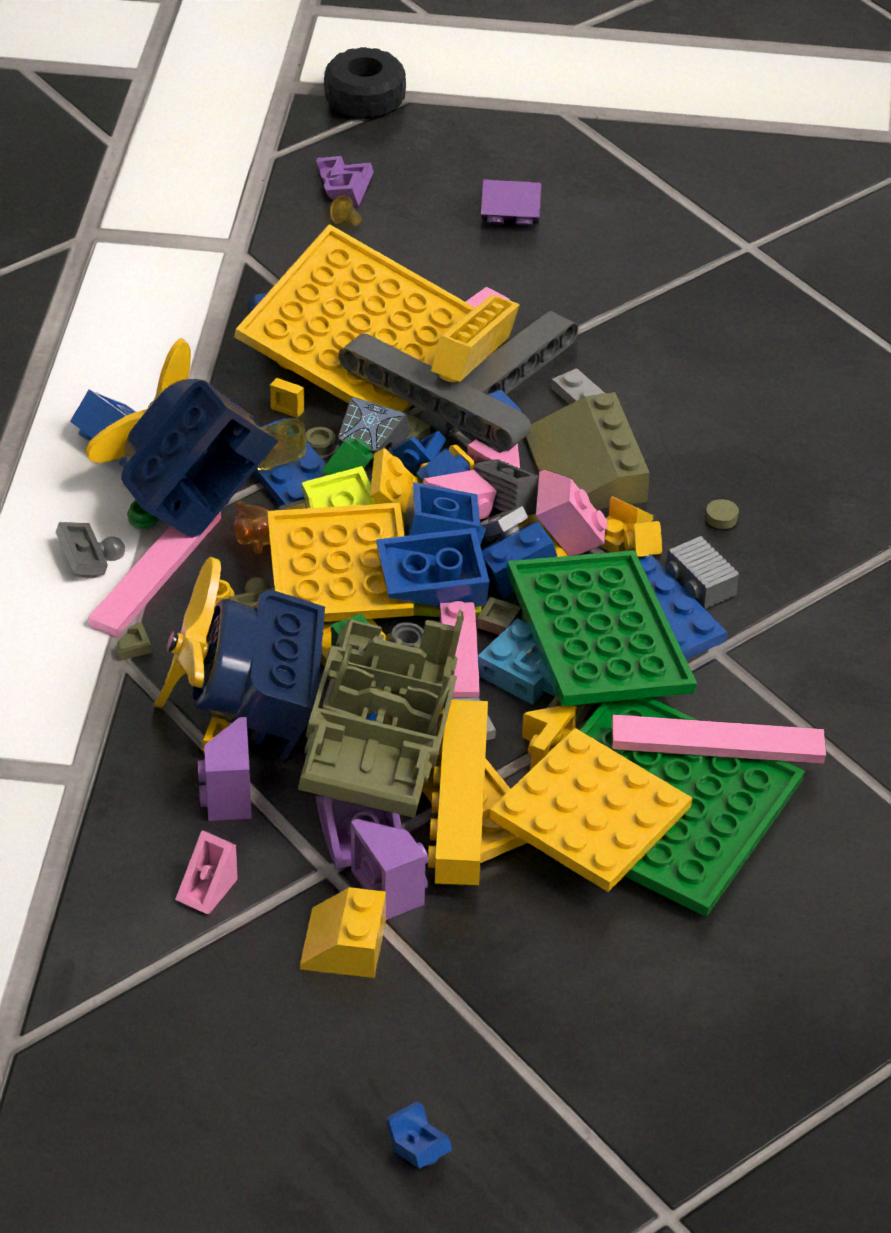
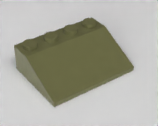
(593, 448)

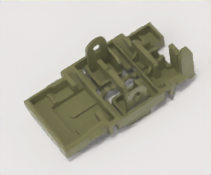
(374, 760)

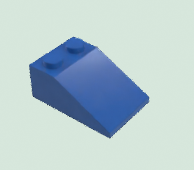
(435, 568)

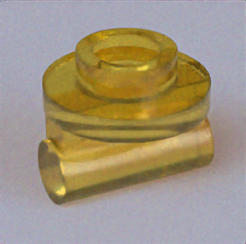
(343, 210)

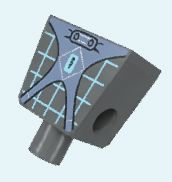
(374, 424)

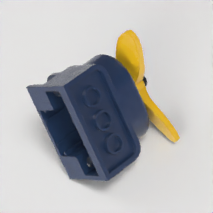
(184, 449)
(249, 659)

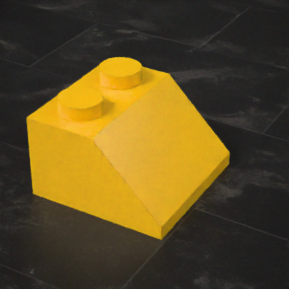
(346, 933)

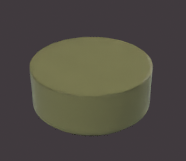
(321, 440)
(722, 514)

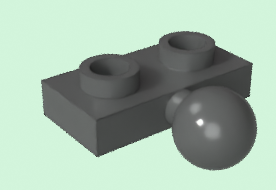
(83, 550)

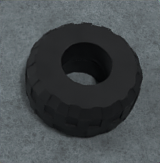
(364, 83)

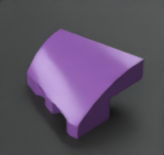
(345, 179)

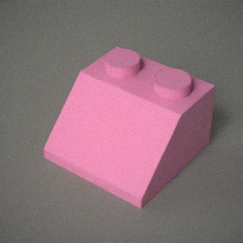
(569, 514)

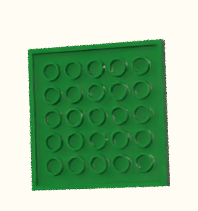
(727, 816)

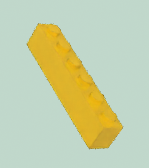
(474, 338)
(460, 795)

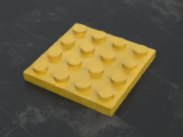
(334, 558)
(590, 809)

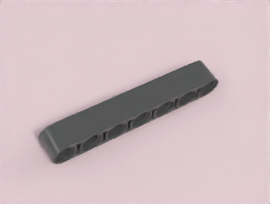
(515, 361)
(450, 401)

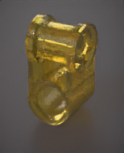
(290, 445)

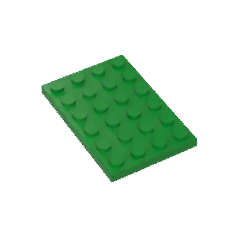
(600, 628)

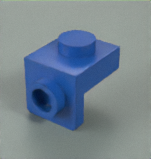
(415, 452)
(443, 464)
(415, 1137)

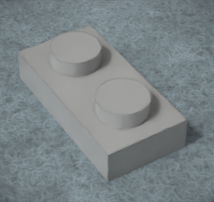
(574, 386)
(503, 524)

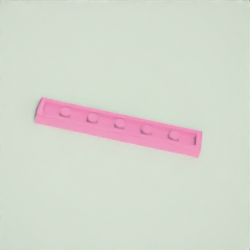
(144, 580)
(718, 739)

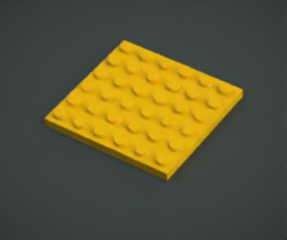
(336, 295)

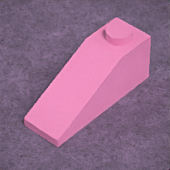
(467, 665)

